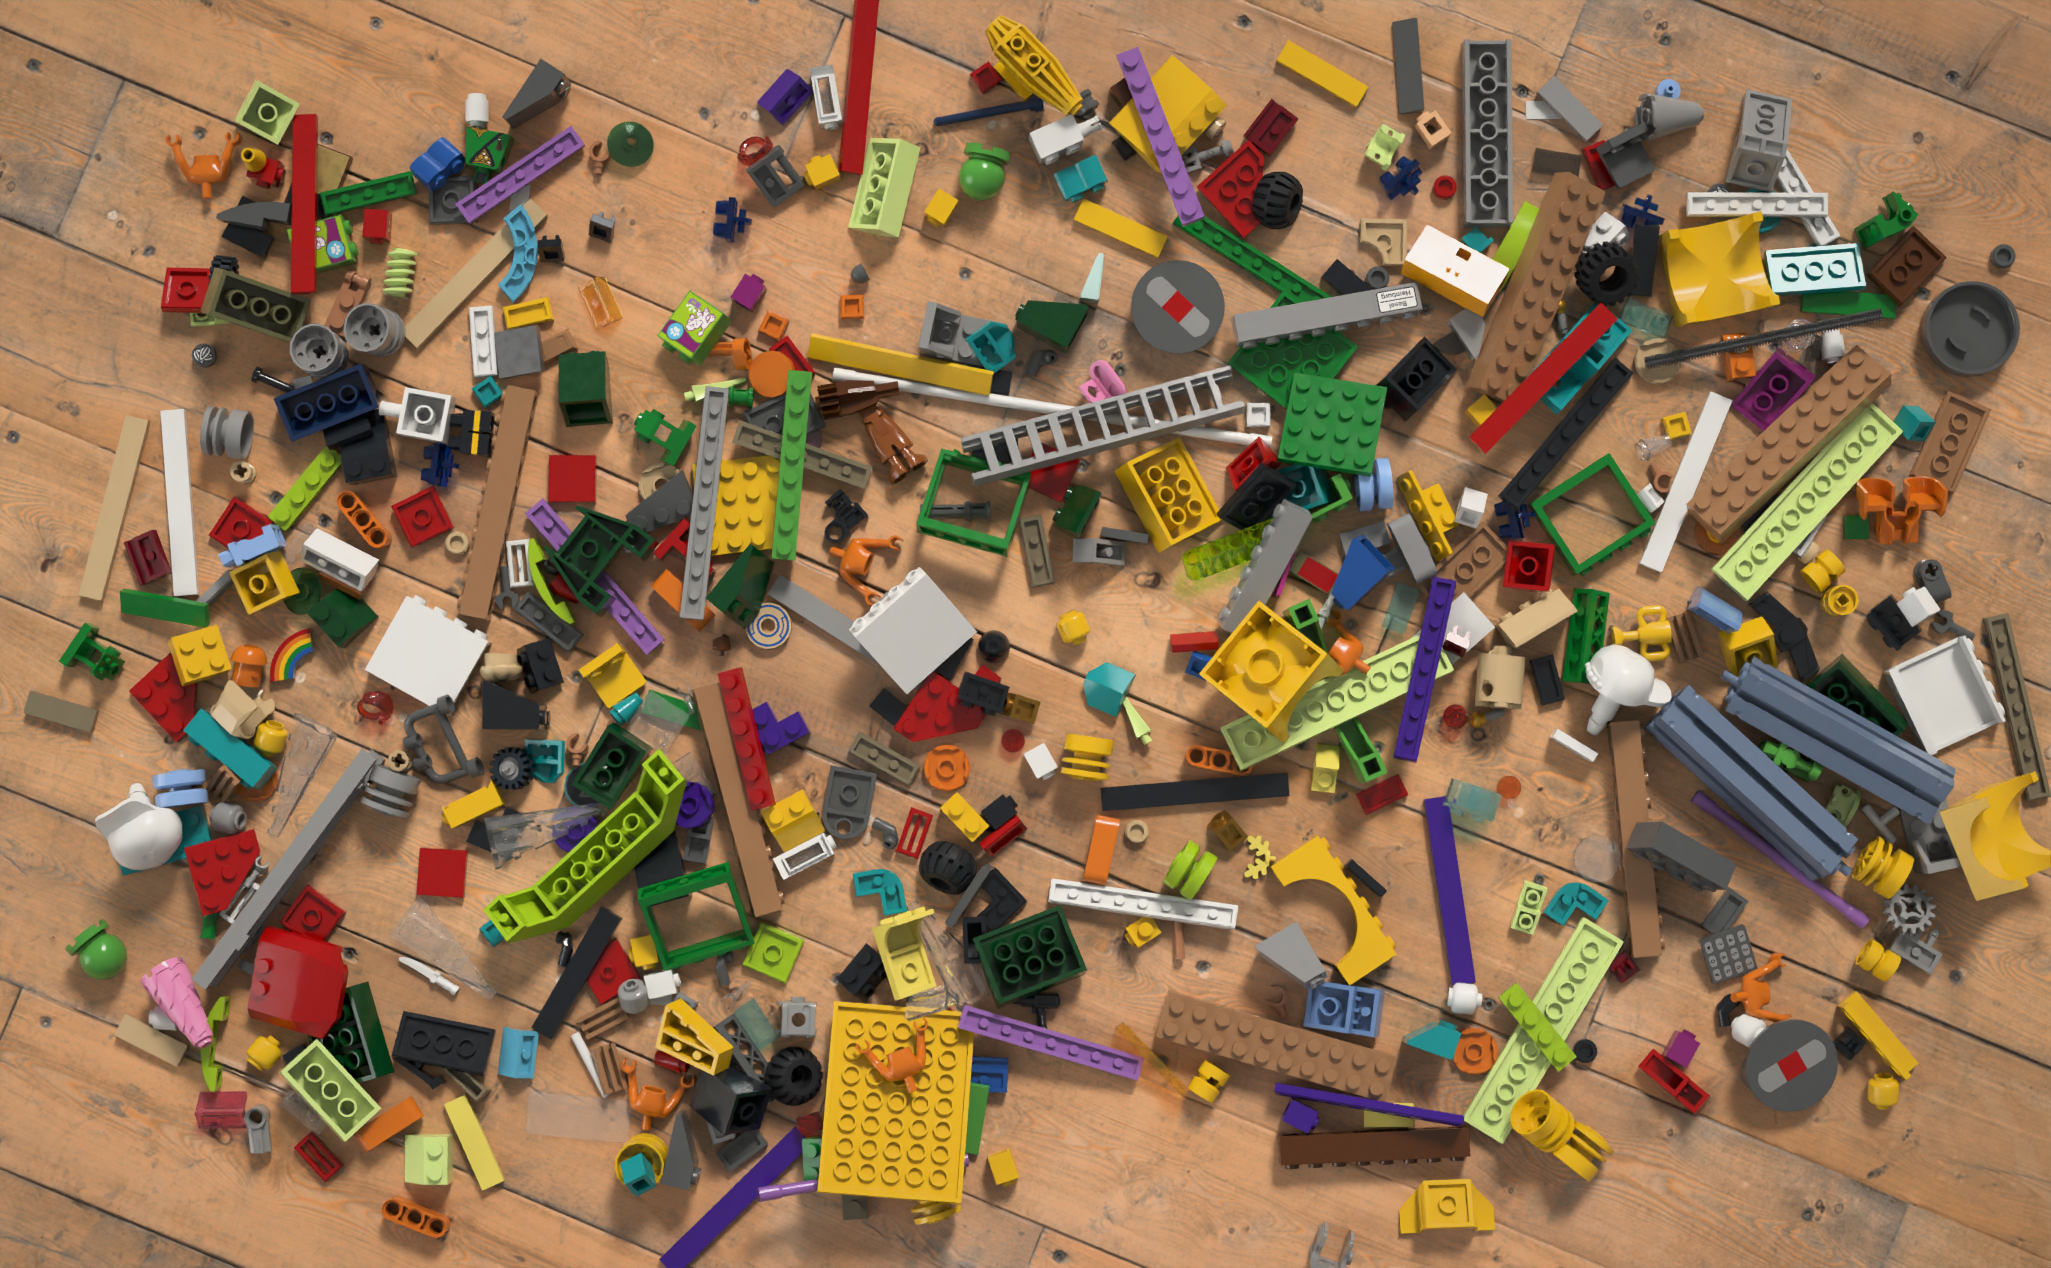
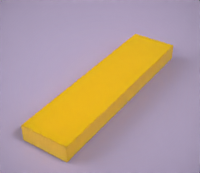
(1322, 74)
(1120, 228)

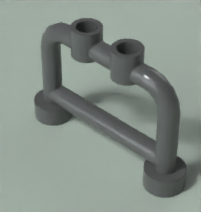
(423, 761)

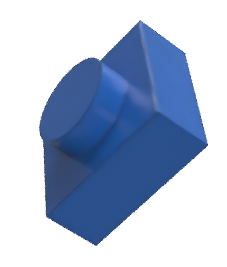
(1197, 663)

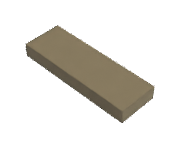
(1036, 551)
(61, 711)
(884, 758)

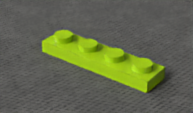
(306, 488)
(1537, 1026)

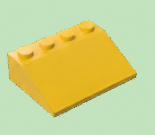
(1186, 104)
(1168, 494)

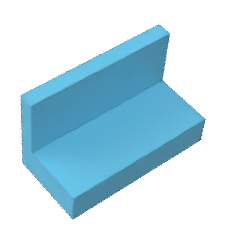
(518, 1053)

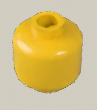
(1073, 627)
(270, 738)
(264, 1052)
(1883, 1091)

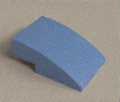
(1715, 610)
(1345, 1009)

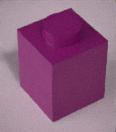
(749, 292)
(1681, 1047)

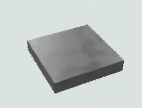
(519, 352)

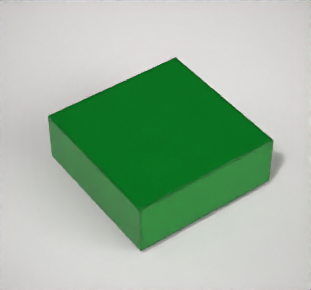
(1855, 528)

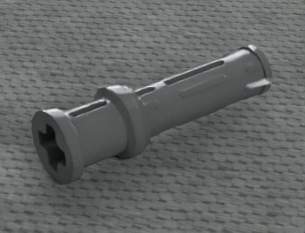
(967, 510)

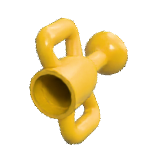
(1650, 633)

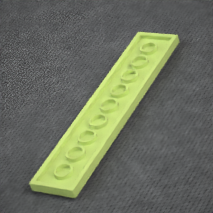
(1805, 502)
(1331, 704)
(1561, 1002)

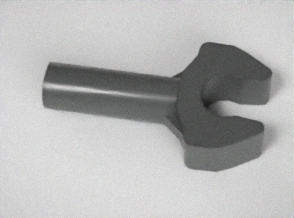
(506, 590)
(1949, 625)

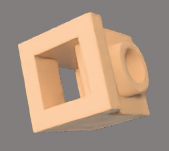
(1441, 130)

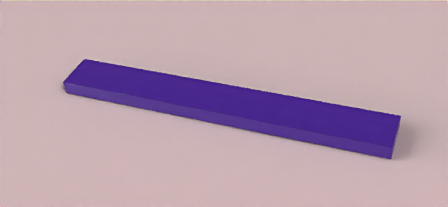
(1424, 669)
(1449, 891)
(1369, 1105)
(734, 1201)

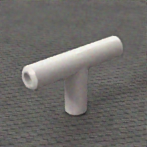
(1881, 822)

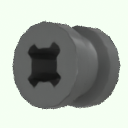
(1088, 103)

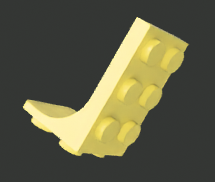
(904, 953)

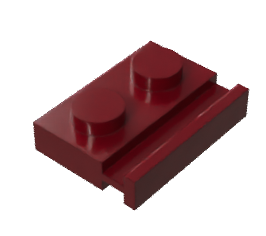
(1270, 127)
(147, 557)

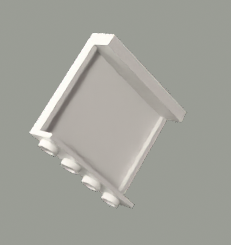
(912, 630)
(427, 652)
(1944, 695)

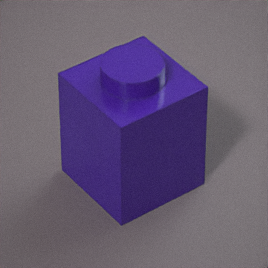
(1300, 1115)

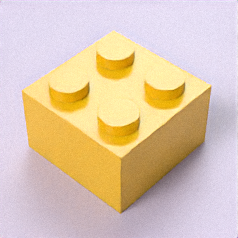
(264, 582)
(199, 655)

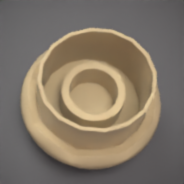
(500, 667)

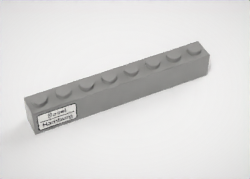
(1326, 314)

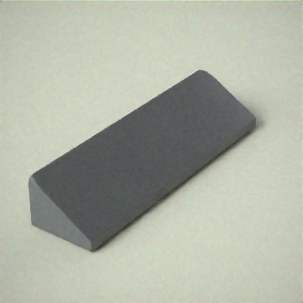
(1408, 66)

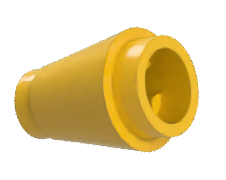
(257, 161)

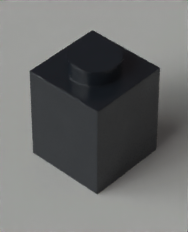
(1000, 811)

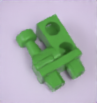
(1790, 761)

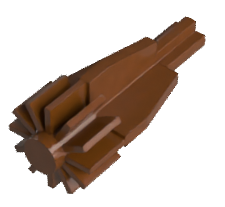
(851, 397)

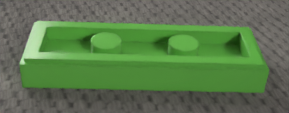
(976, 1113)

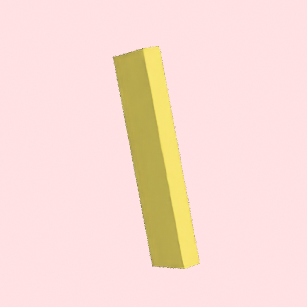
(474, 1142)

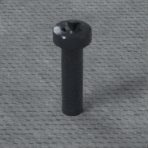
(258, 375)

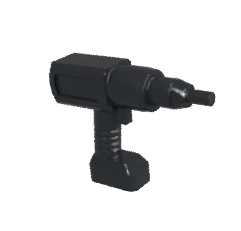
(1039, 1003)

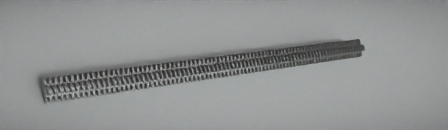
(1774, 335)

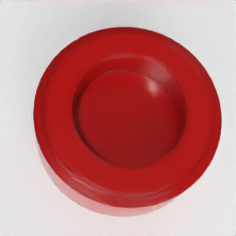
(1444, 187)

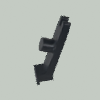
(416, 1068)

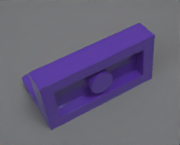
(785, 96)

